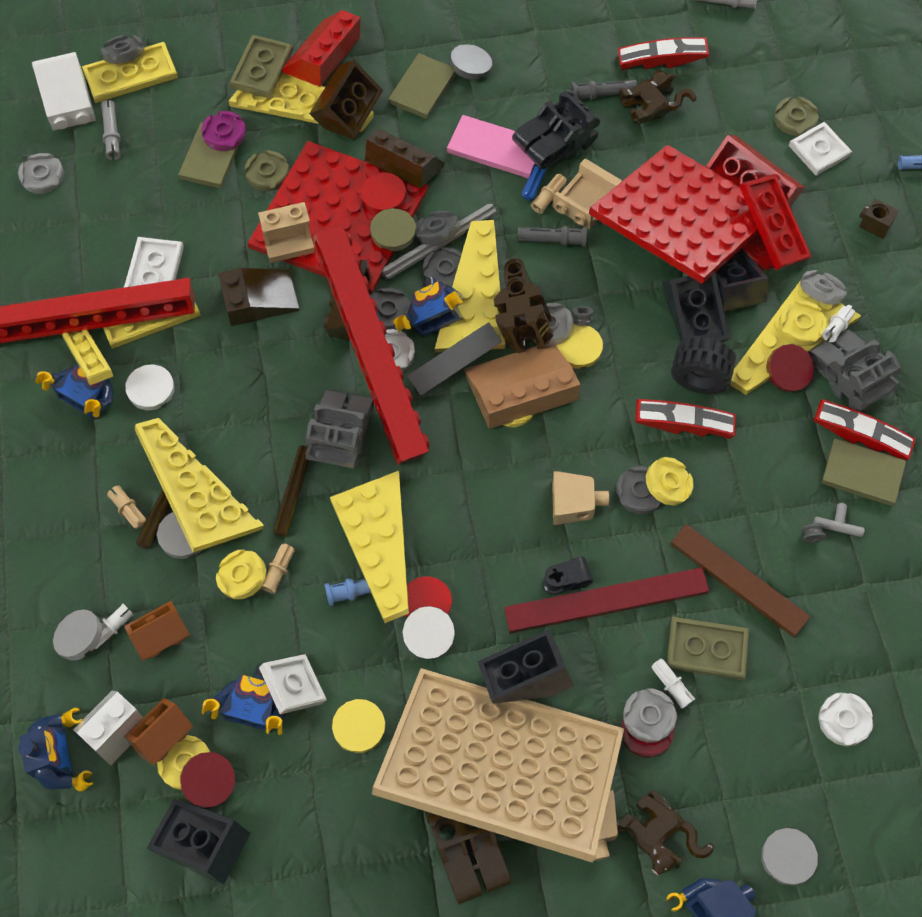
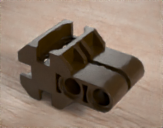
(522, 309)
(457, 861)

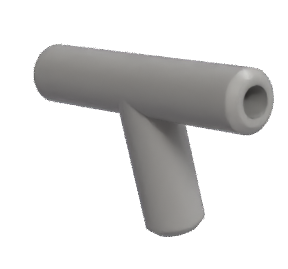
(839, 524)

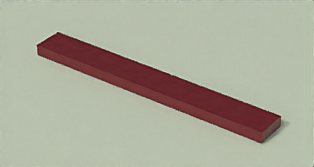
(605, 600)

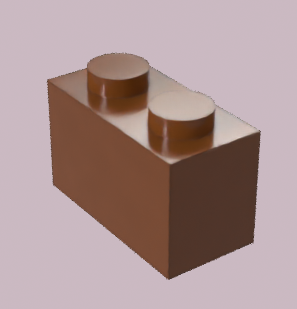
(157, 631)
(159, 731)

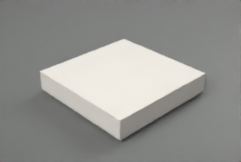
(820, 148)
(292, 684)

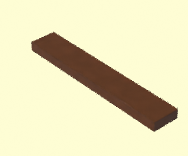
(740, 580)

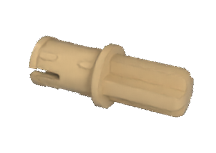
(547, 193)
(127, 507)
(277, 568)

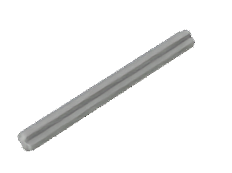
(424, 249)

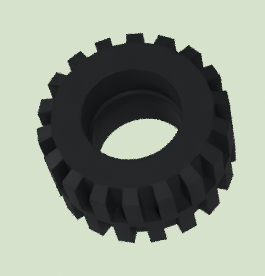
(703, 365)

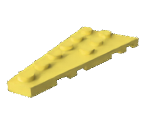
(291, 99)
(478, 283)
(752, 370)
(195, 494)
(375, 532)

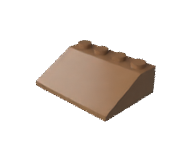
(522, 384)

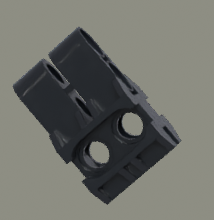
(557, 131)

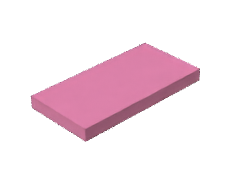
(489, 146)

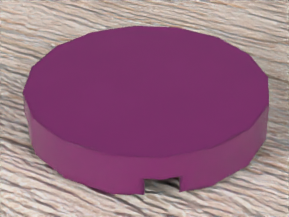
(223, 131)

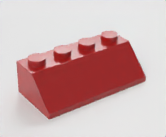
(324, 48)
(742, 163)

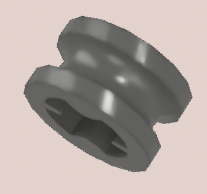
(582, 315)
(813, 533)

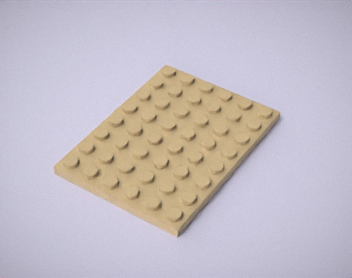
(502, 765)

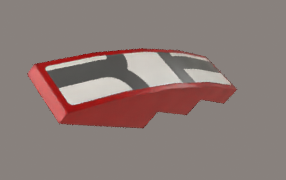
(664, 51)
(680, 417)
(864, 428)

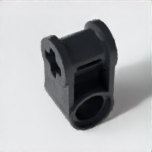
(572, 576)

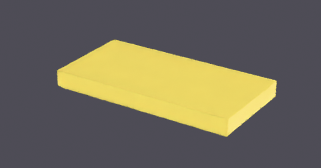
(113, 80)

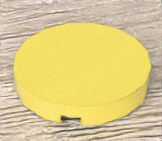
(802, 323)
(582, 347)
(669, 481)
(241, 574)
(358, 726)
(172, 765)

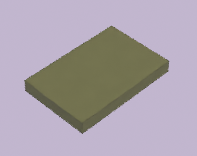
(261, 66)
(422, 86)
(205, 164)
(863, 472)
(707, 648)

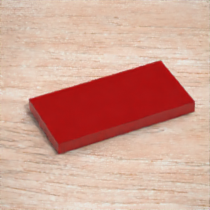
(775, 221)

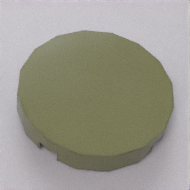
(796, 116)
(266, 170)
(393, 229)

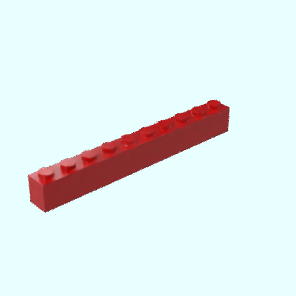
(96, 310)
(370, 344)

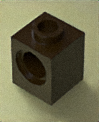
(878, 218)

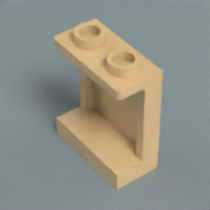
(584, 191)
(286, 232)

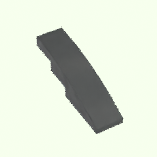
(454, 358)

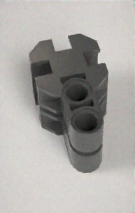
(856, 369)
(340, 427)

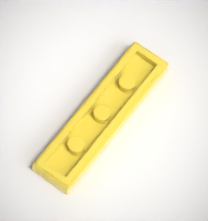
(126, 333)
(88, 356)

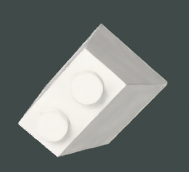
(64, 91)
(107, 725)

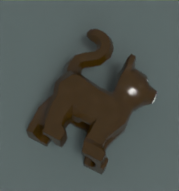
(651, 98)
(658, 829)

